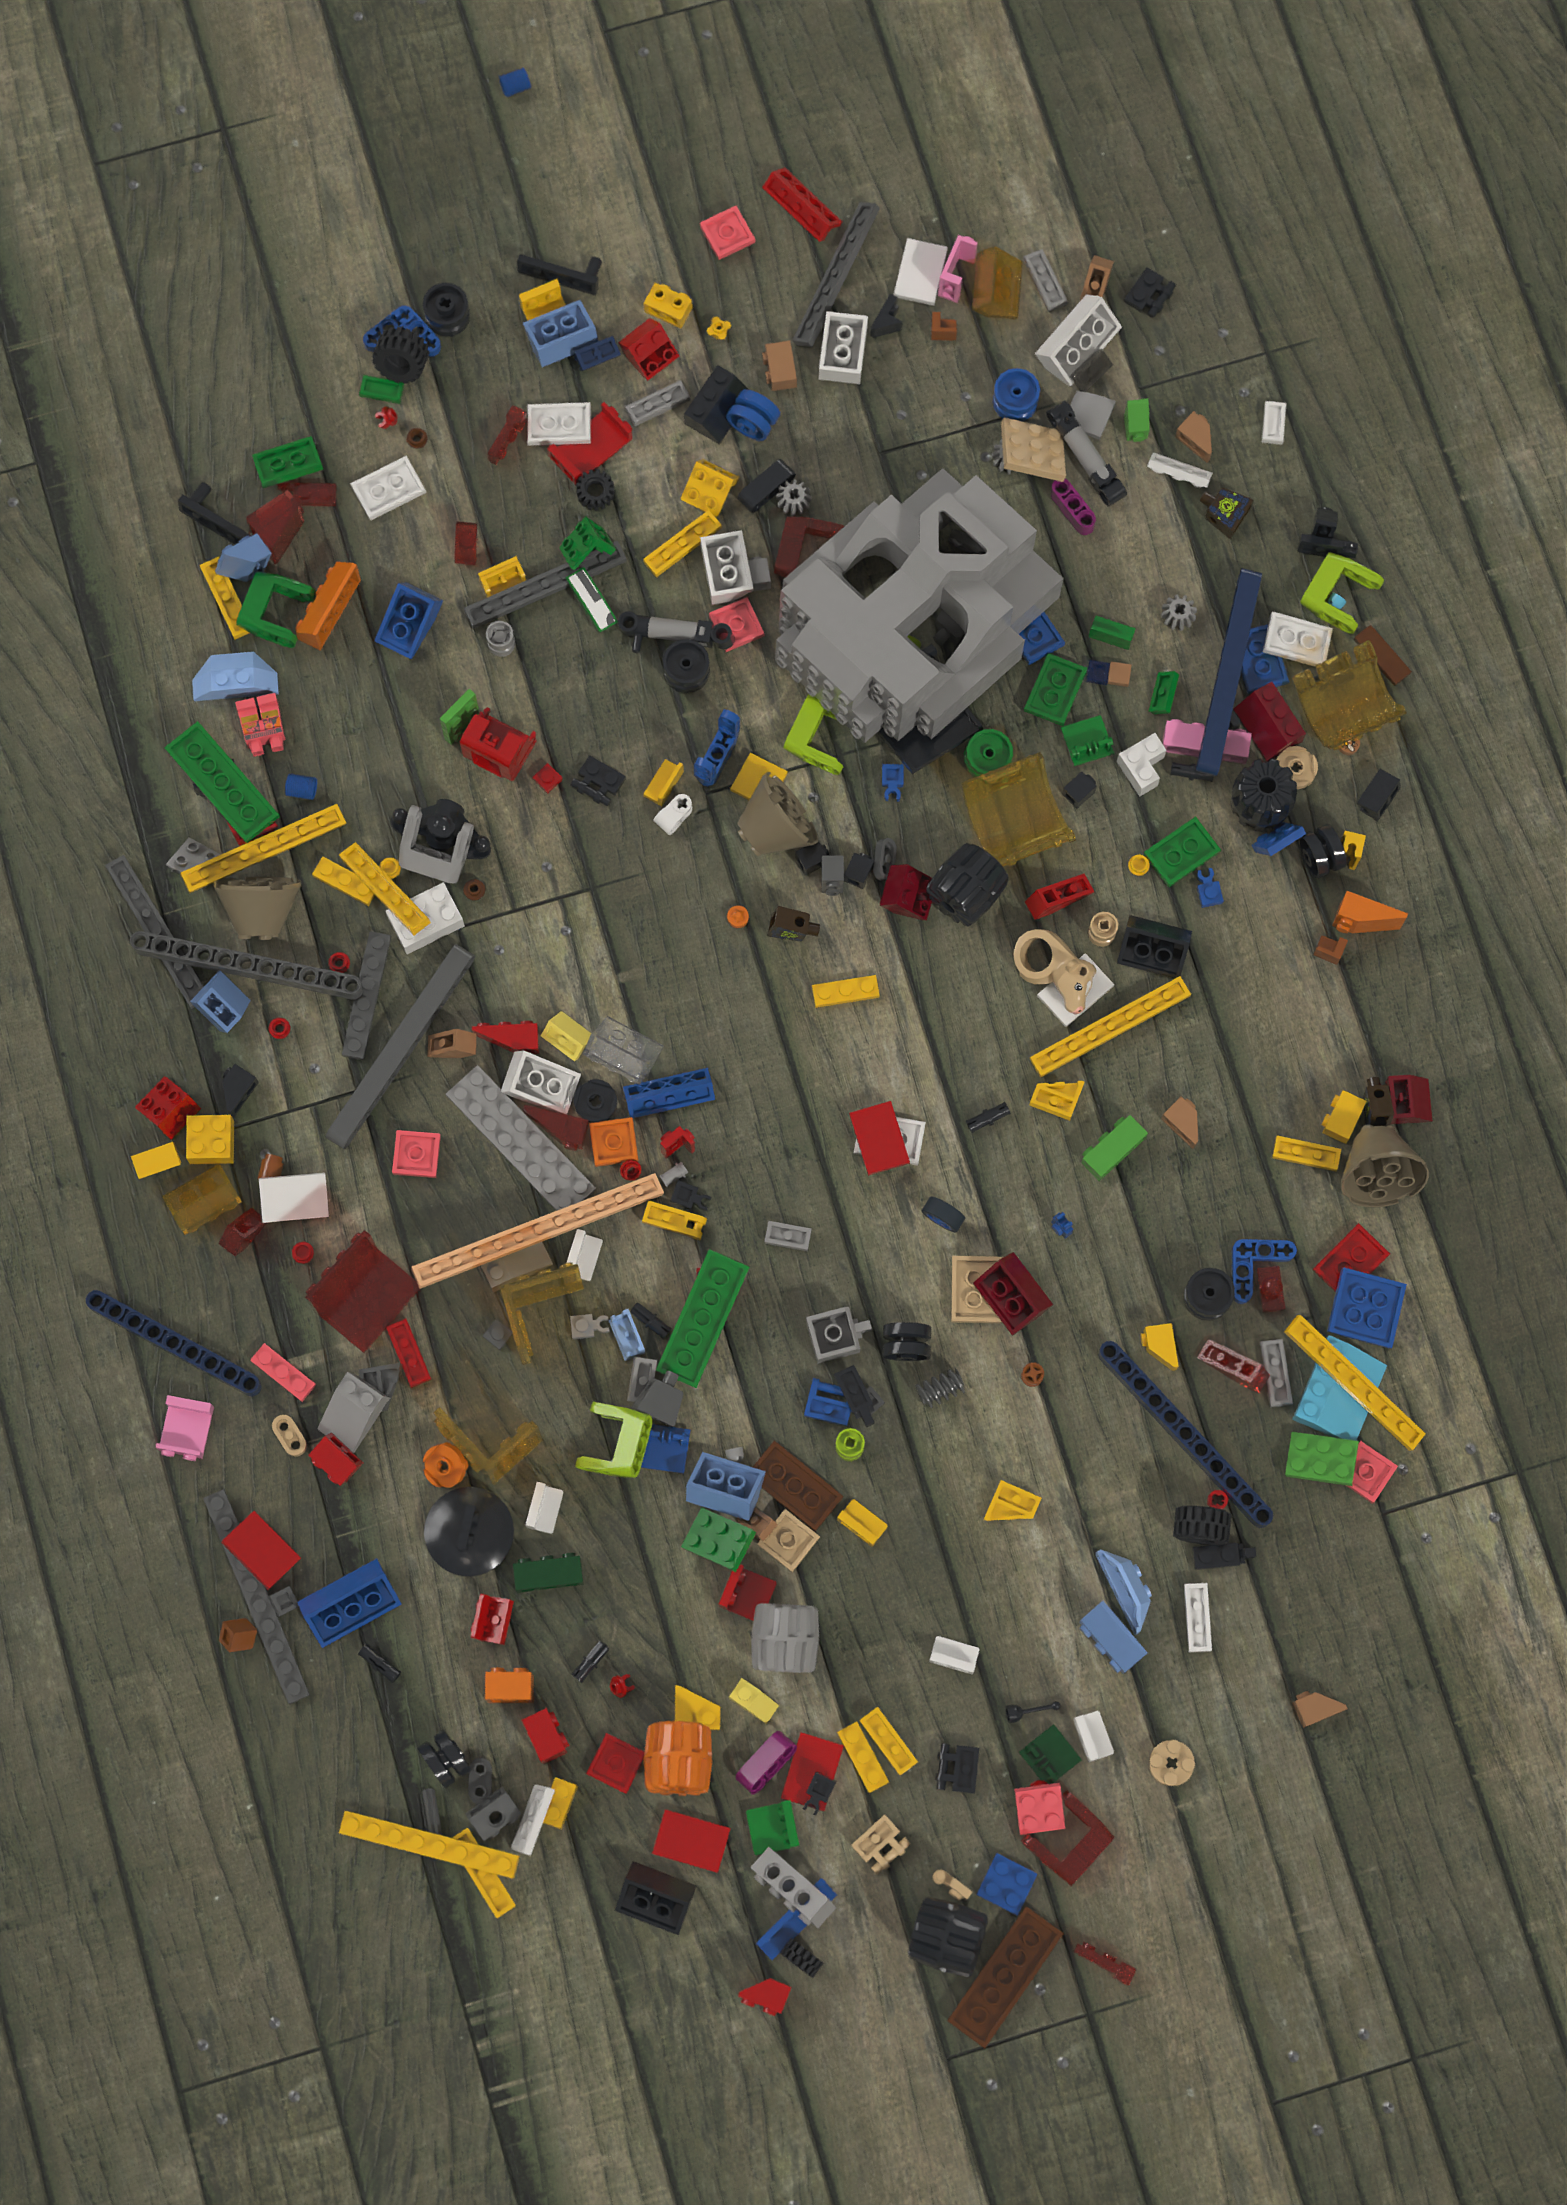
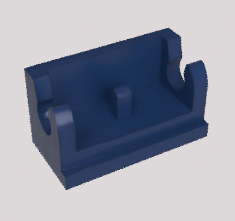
(597, 353)

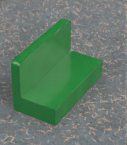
(1111, 632)

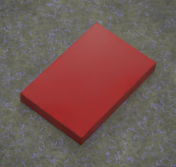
(879, 1138)
(1356, 1252)
(261, 1550)
(810, 1756)
(691, 1841)

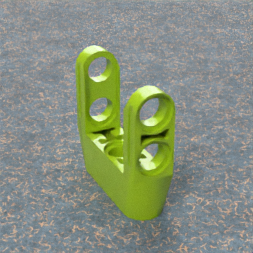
(1324, 582)
(803, 733)
(630, 1444)

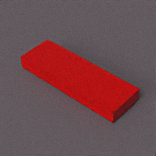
(408, 1353)

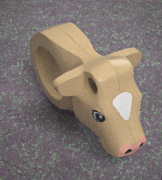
(1070, 974)

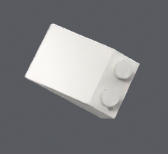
(540, 1082)

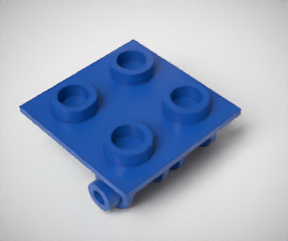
(666, 1449)

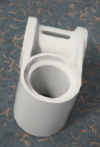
(671, 816)

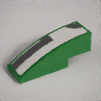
(591, 600)

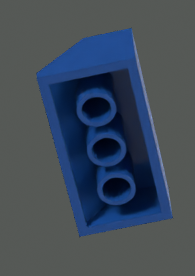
(349, 1603)

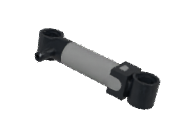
(1101, 474)
(670, 629)

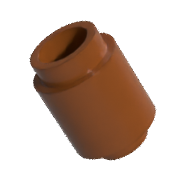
(270, 1166)

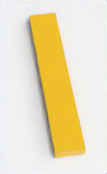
(384, 888)

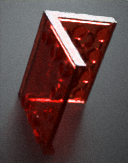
(361, 1292)

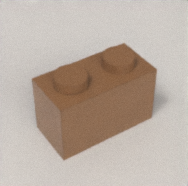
(780, 364)

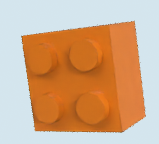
(509, 1686)

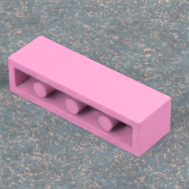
(1187, 740)

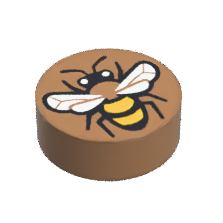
(1350, 747)

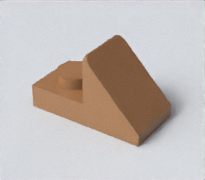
(759, 1523)

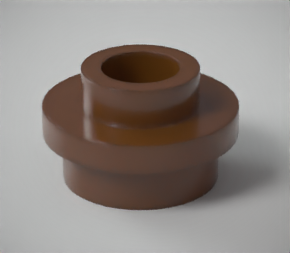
(417, 432)
(474, 896)

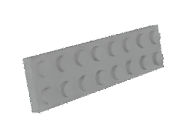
(519, 1140)

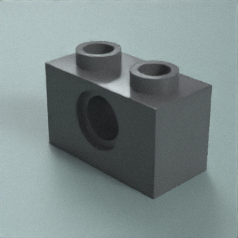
(832, 875)
(480, 1814)

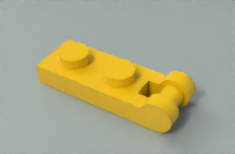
(673, 1220)

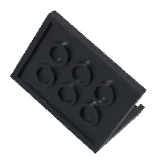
(920, 750)

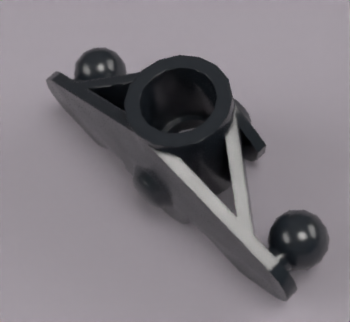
(441, 826)

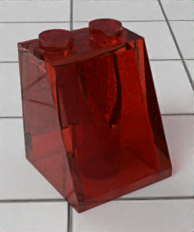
(277, 523)

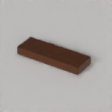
(1387, 659)

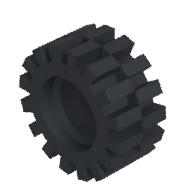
(595, 478)
(801, 1958)

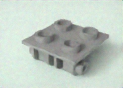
(190, 855)

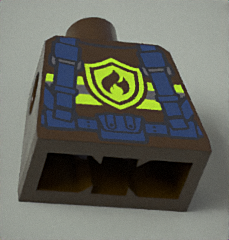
(1226, 510)
(791, 924)
(1379, 1106)

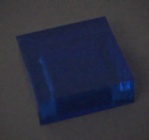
(1098, 672)

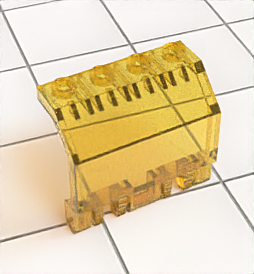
(1346, 698)

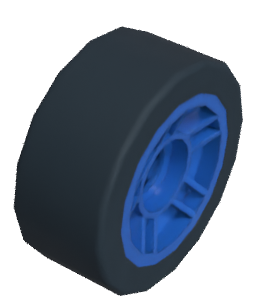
(943, 1214)

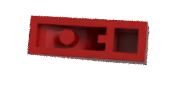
(1058, 895)

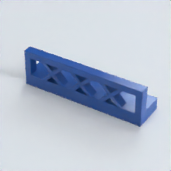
(669, 1095)
(788, 1926)

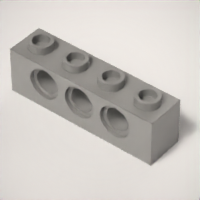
(817, 1908)

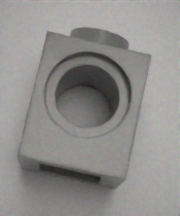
(759, 573)

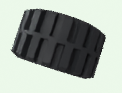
(400, 355)
(1202, 1525)

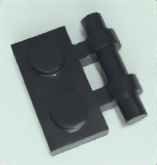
(1145, 288)
(601, 775)
(964, 1771)

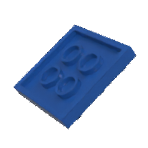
(1366, 1308)

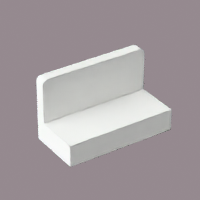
(585, 1253)
(544, 1508)
(954, 1655)
(1093, 1736)

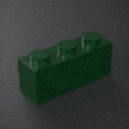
(548, 1573)

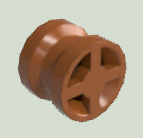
(1034, 1371)

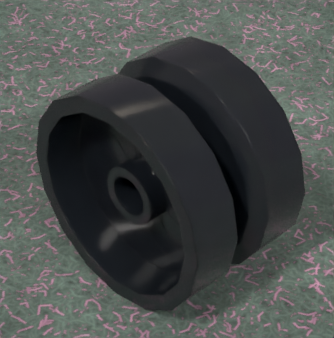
(446, 309)
(686, 666)
(1322, 851)
(1221, 1290)
(906, 1341)
(447, 1756)

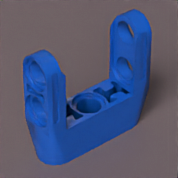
(709, 769)

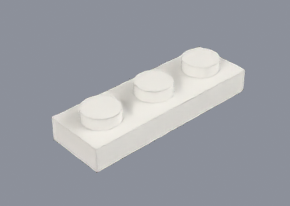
(1179, 470)
(1197, 1617)

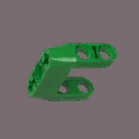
(257, 601)

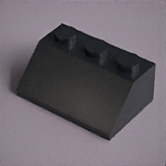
(712, 403)
(1154, 947)
(655, 1898)

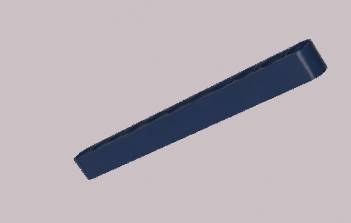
(1228, 672)
(1187, 1445)

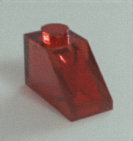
(242, 1232)

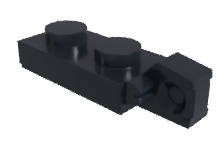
(1322, 546)
(855, 1394)
(1221, 1555)

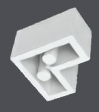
(1138, 761)

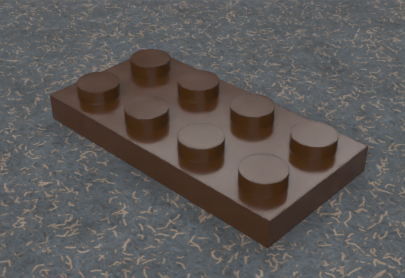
(797, 1486)

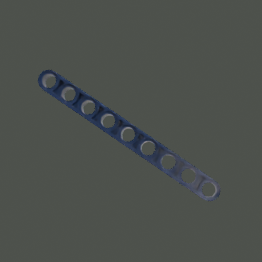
(165, 1335)

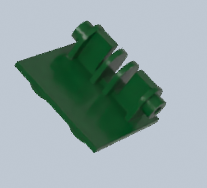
(1050, 1755)

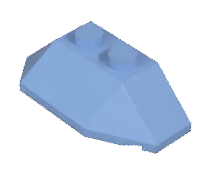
(234, 677)
(1127, 1587)

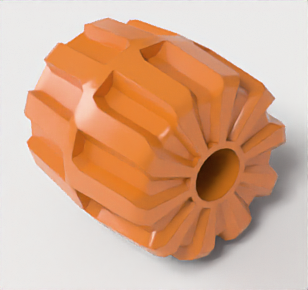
(678, 1758)

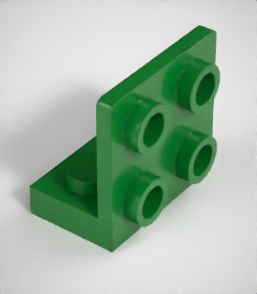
(583, 540)
(772, 1827)

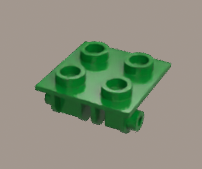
(1087, 740)

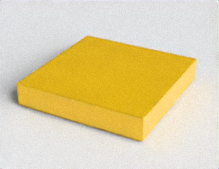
(752, 773)

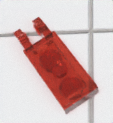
(312, 493)

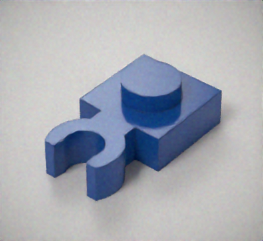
(892, 778)
(1209, 891)
(1061, 1225)

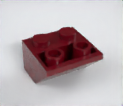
(906, 892)
(1410, 1099)

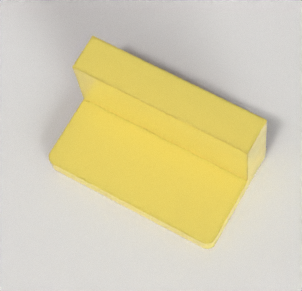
(566, 1035)

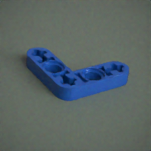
(410, 323)
(1247, 1261)

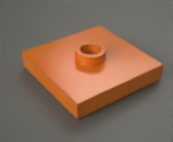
(613, 1141)

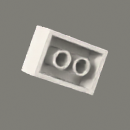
(843, 347)
(440, 910)

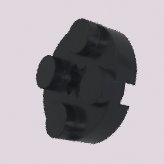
(588, 1091)

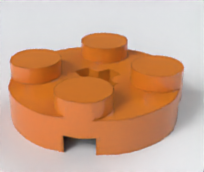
(456, 1465)

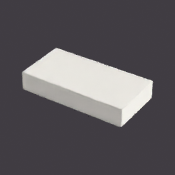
(1273, 422)

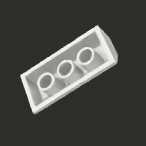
(1080, 334)

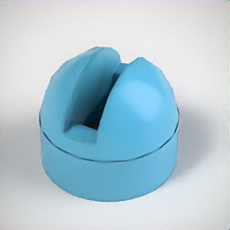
(1336, 601)

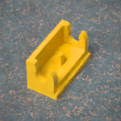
(502, 576)
(1353, 847)
(156, 1160)

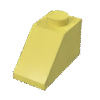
(753, 1701)

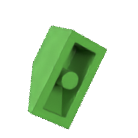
(1137, 420)

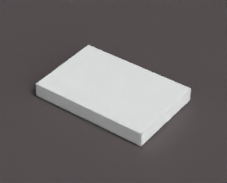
(920, 272)
(559, 423)
(388, 488)
(1297, 639)
(1055, 1003)
(912, 1135)
(293, 1197)
(532, 1819)

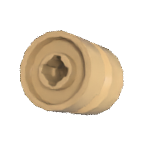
(1103, 929)

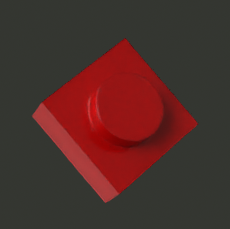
(547, 778)

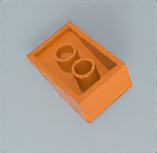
(1363, 915)

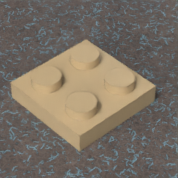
(789, 1541)

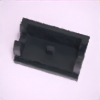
(1379, 794)

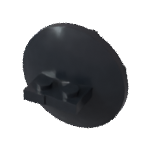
(469, 1531)

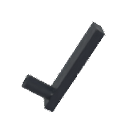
(570, 278)
(193, 509)

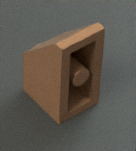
(1097, 277)
(1196, 435)
(452, 1044)
(1183, 1120)
(1316, 1707)

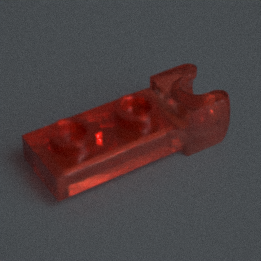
(514, 422)
(1122, 1972)

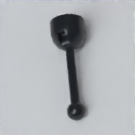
(1015, 1713)

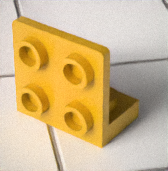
(541, 300)
(708, 487)

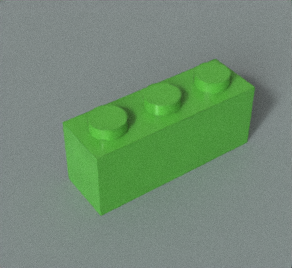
(1113, 1147)

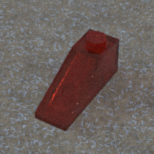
(564, 1128)
(1234, 1366)

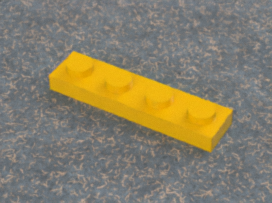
(682, 543)
(224, 596)
(488, 1883)

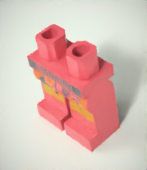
(263, 731)

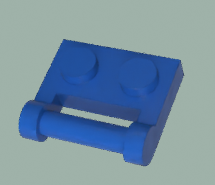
(825, 1408)

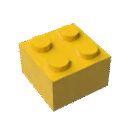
(210, 1139)

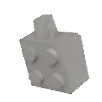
(835, 1334)

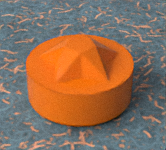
(738, 916)

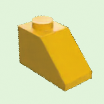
(1161, 1344)

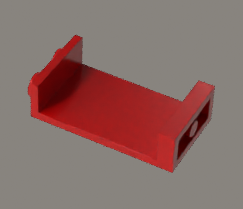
(607, 438)

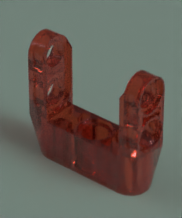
(793, 539)
(1083, 1853)

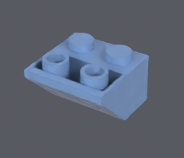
(244, 558)
(221, 1002)

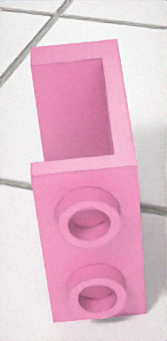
(950, 284)
(185, 1428)

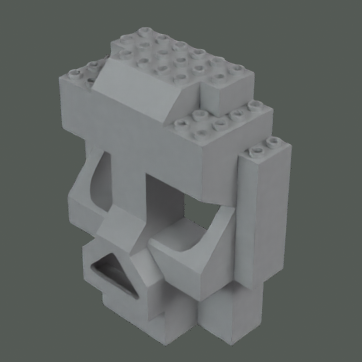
(857, 648)

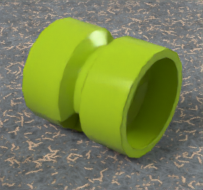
(850, 1444)

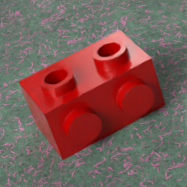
(335, 1459)

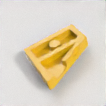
(1057, 1098)
(1012, 1503)
(695, 1709)

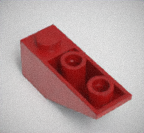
(510, 1036)

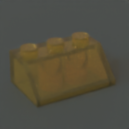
(997, 284)
(202, 1199)

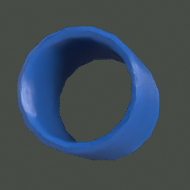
(515, 82)
(301, 786)

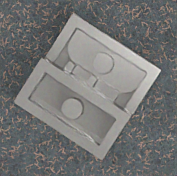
(1092, 412)

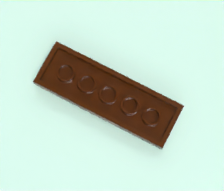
(1005, 1977)

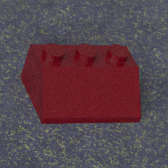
(1269, 721)
(1012, 1293)

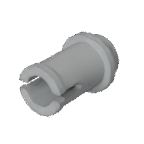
(674, 1174)

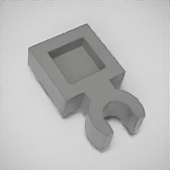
(584, 1326)

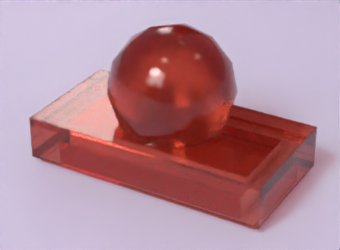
(466, 543)
(1271, 1289)

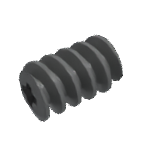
(940, 1388)

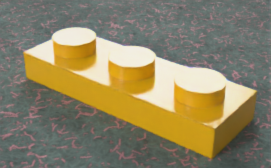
(343, 880)
(845, 991)
(1306, 1153)
(888, 1741)
(863, 1757)

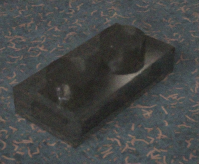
(1091, 370)

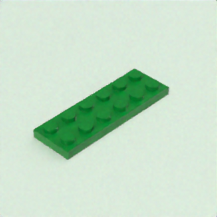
(222, 782)
(703, 1317)

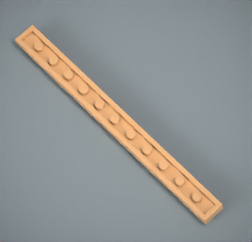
(537, 1230)

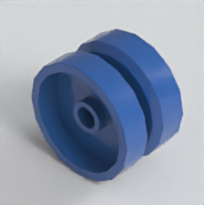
(1016, 394)
(753, 415)

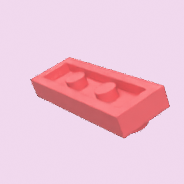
(283, 1372)

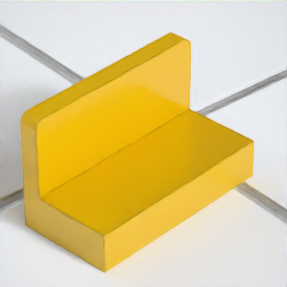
(664, 782)
(862, 1522)

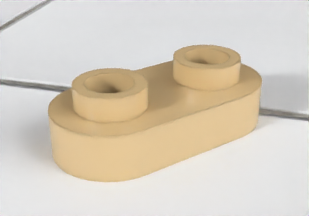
(289, 1436)

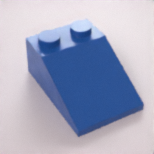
(408, 619)

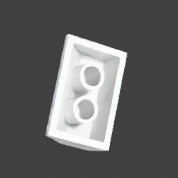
(726, 566)

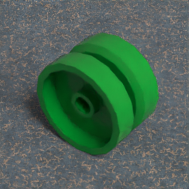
(987, 742)

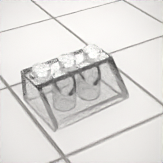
(622, 1050)

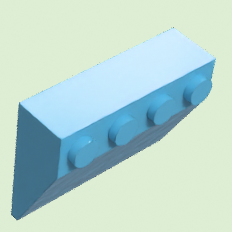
(1327, 1405)

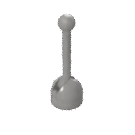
(735, 1454)

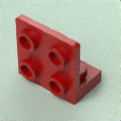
(168, 1107)
(745, 1591)

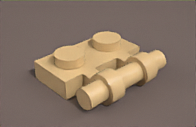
(875, 1839)
(956, 1888)

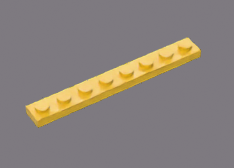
(263, 848)
(1110, 1026)
(1354, 1382)
(429, 1844)

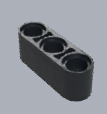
(766, 485)

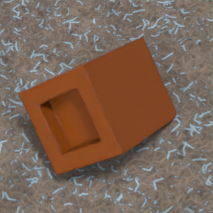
(942, 328)
(1330, 949)
(237, 1635)

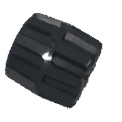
(1263, 794)
(967, 884)
(947, 1936)

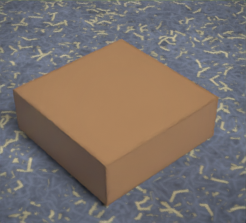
(1119, 674)

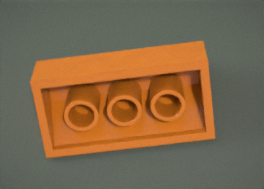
(328, 605)

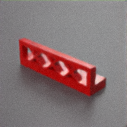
(800, 204)

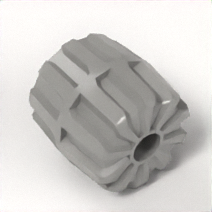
(785, 1638)

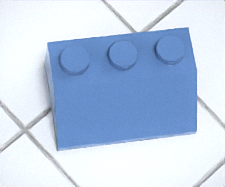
(560, 333)
(725, 1486)
(1112, 1638)

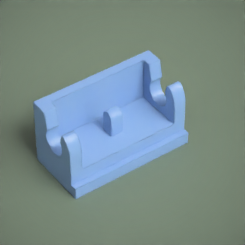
(626, 1335)

